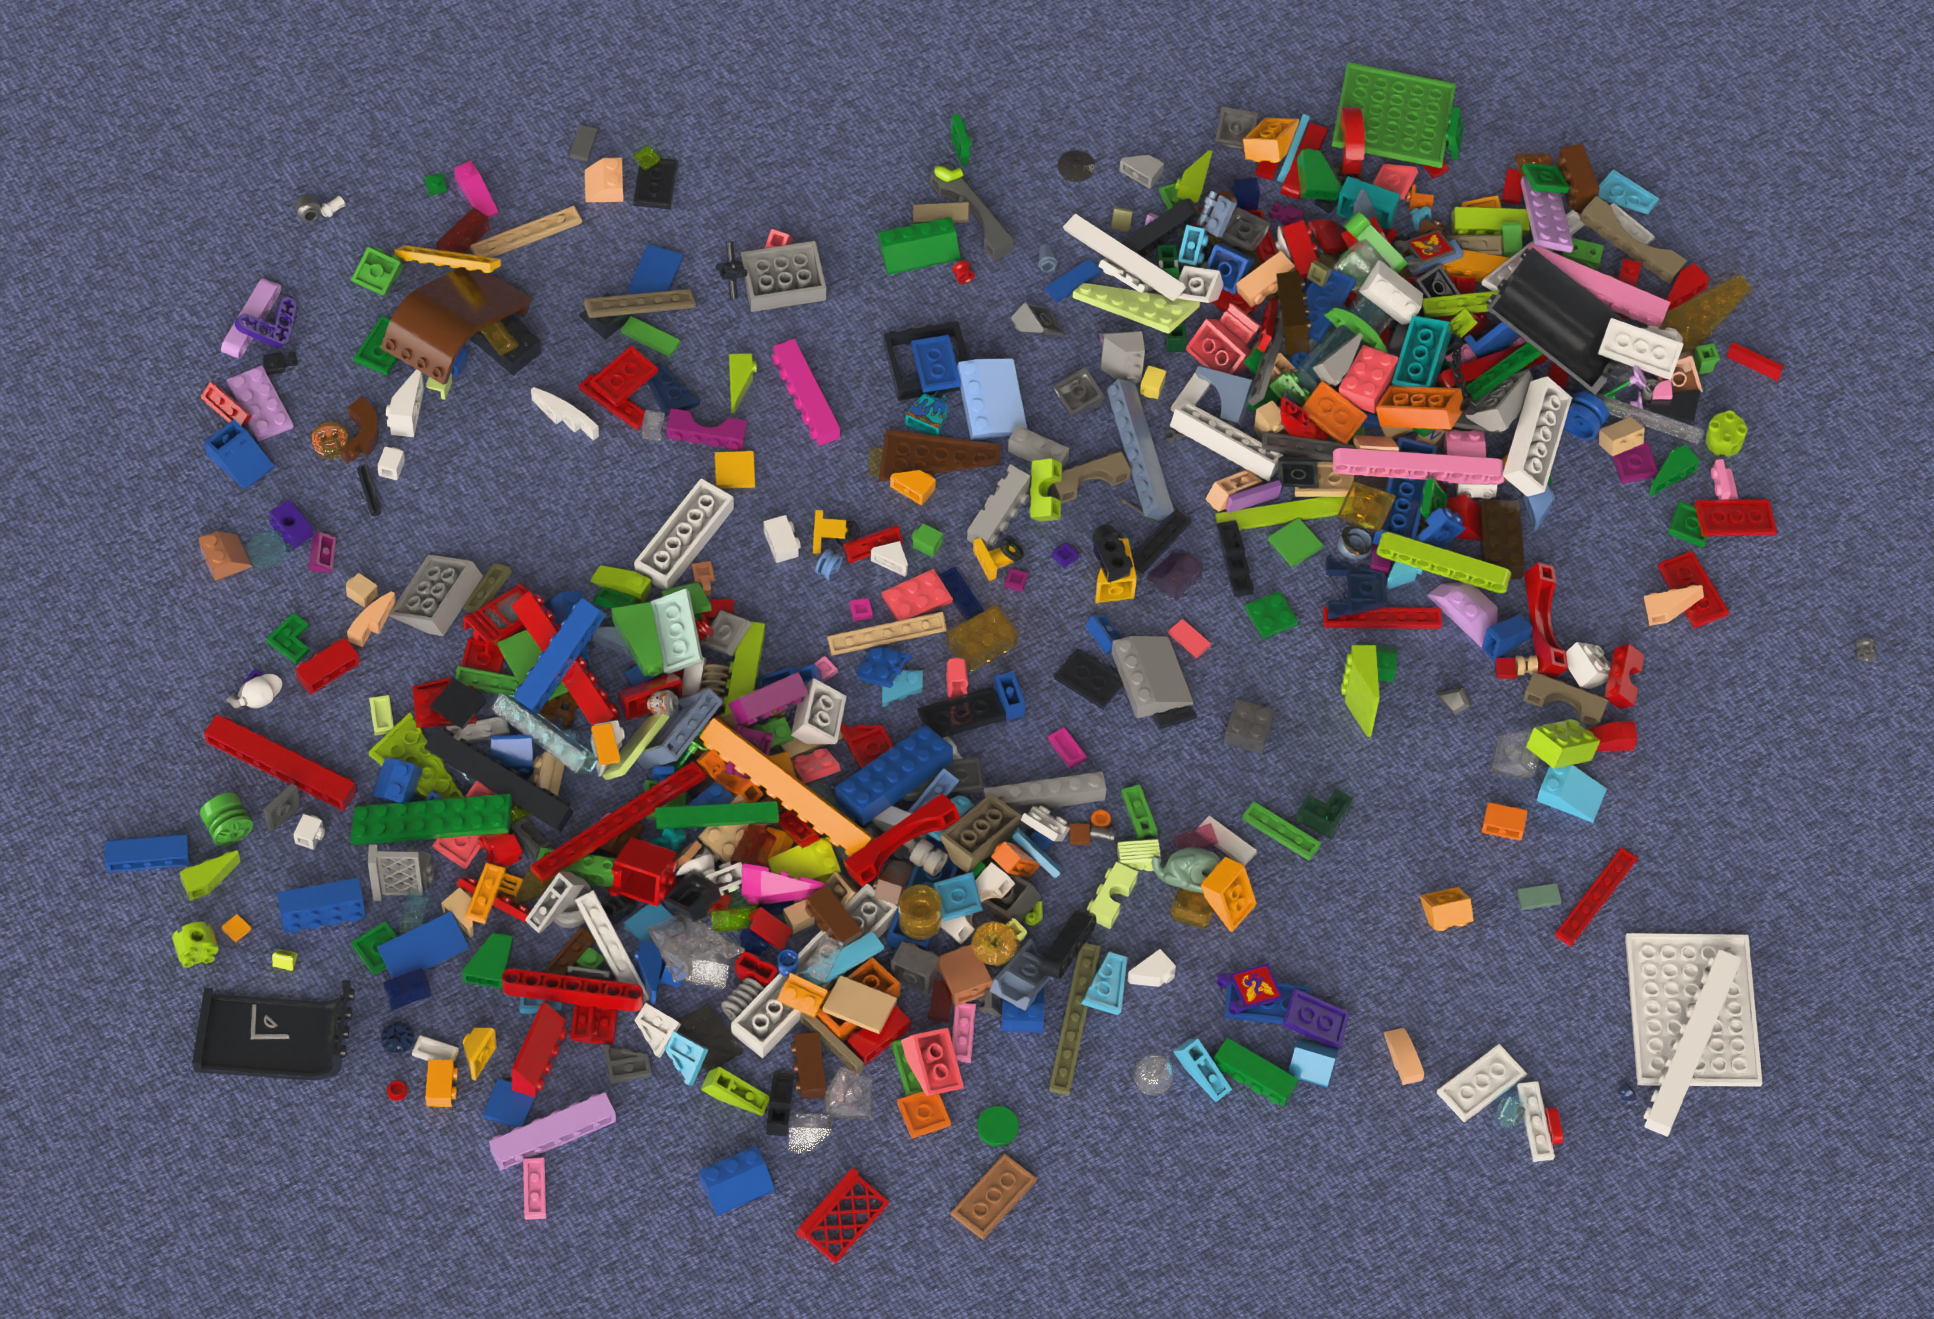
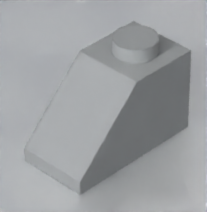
(1142, 169)

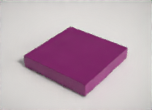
(1635, 464)

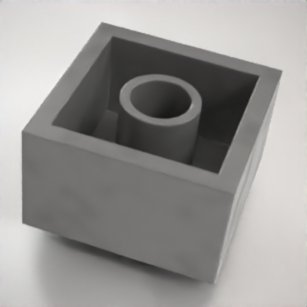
(1249, 726)
(915, 967)

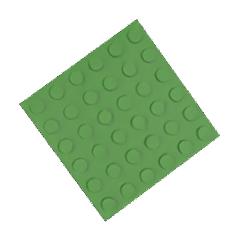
(1400, 111)

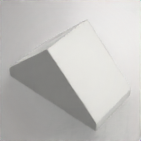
(891, 557)

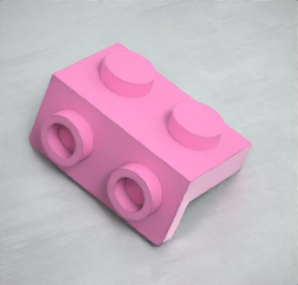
(1724, 481)

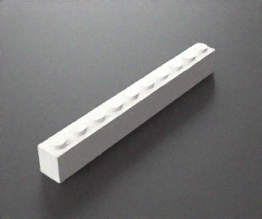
(1693, 1042)

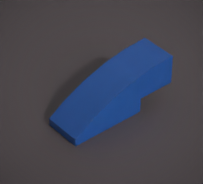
(807, 674)

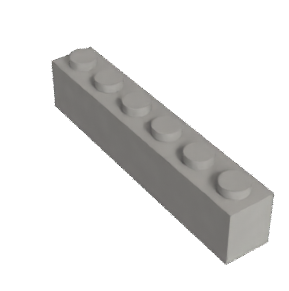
(1051, 792)

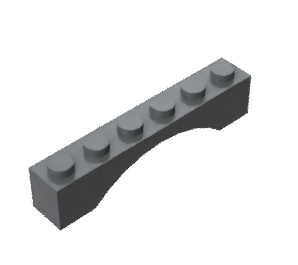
(996, 239)

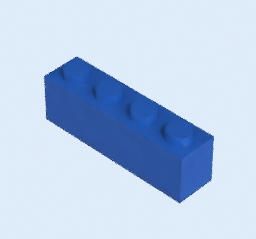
(147, 853)

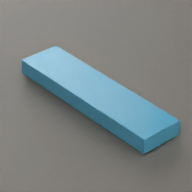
(1293, 148)
(851, 956)

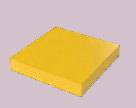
(735, 469)

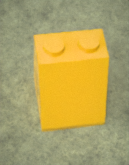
(1119, 589)

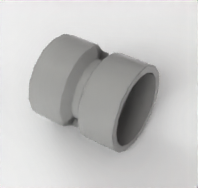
(927, 856)

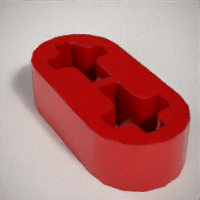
(1554, 1125)

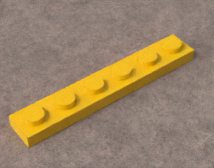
(441, 258)

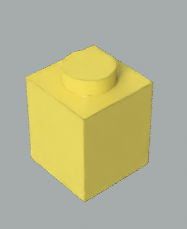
(1153, 382)

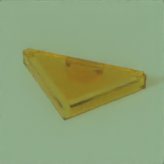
(531, 888)

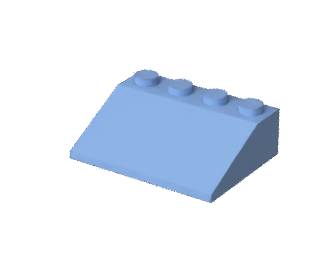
(991, 398)

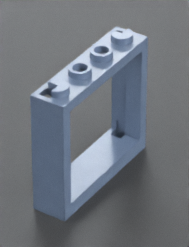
(680, 728)

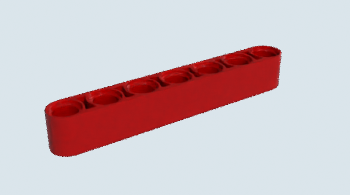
(1476, 368)
(572, 990)

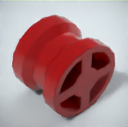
(963, 272)

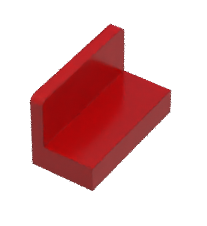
(769, 928)

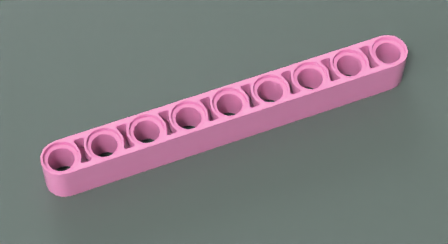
(1418, 466)

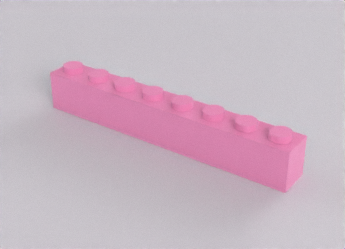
(1612, 292)

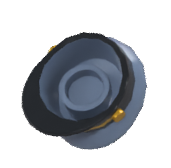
(1355, 543)

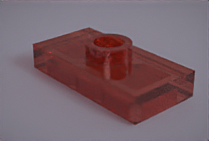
(940, 1002)

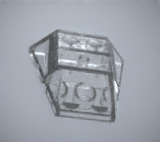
(686, 941)

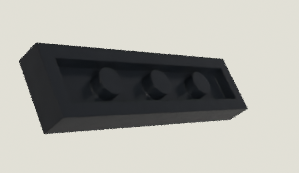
(1160, 540)

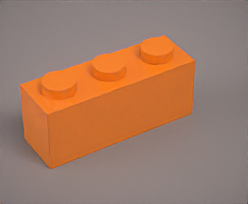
(1015, 860)

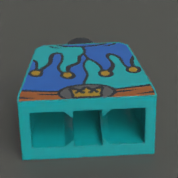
(928, 414)

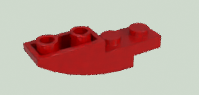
(1297, 422)

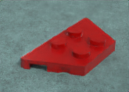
(866, 742)

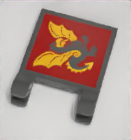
(1425, 249)

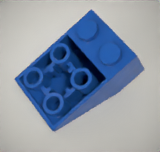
(238, 455)

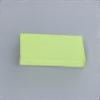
(381, 714)

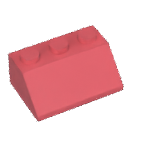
(1218, 348)

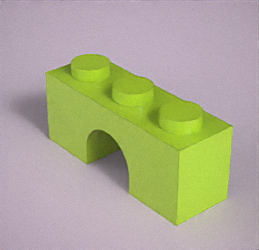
(1043, 475)

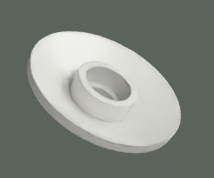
(1281, 243)

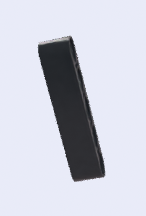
(1163, 228)
(1067, 944)

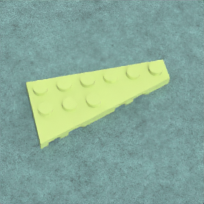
(1145, 307)

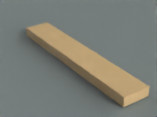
(527, 233)
(886, 633)

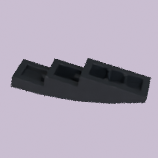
(1234, 558)

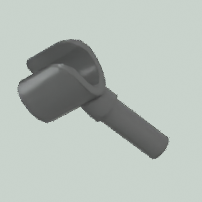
(1170, 433)

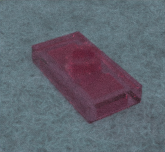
(1197, 838)

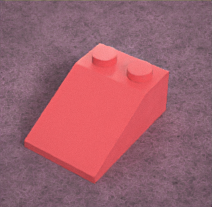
(933, 1061)

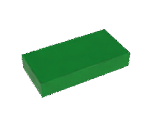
(613, 599)

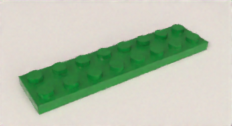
(431, 819)

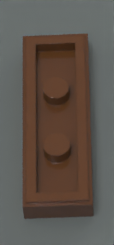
(571, 952)

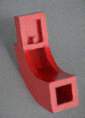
(1353, 139)

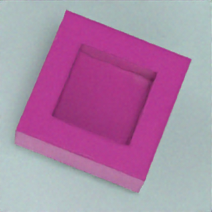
(860, 609)

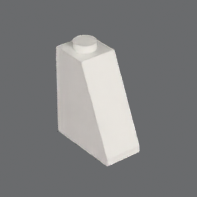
(890, 818)

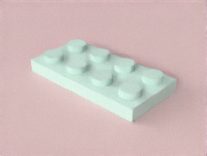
(676, 631)

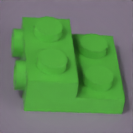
(377, 271)

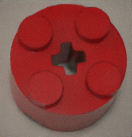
(501, 849)

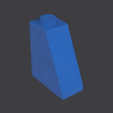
(1506, 636)

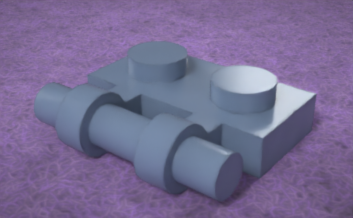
(1220, 215)

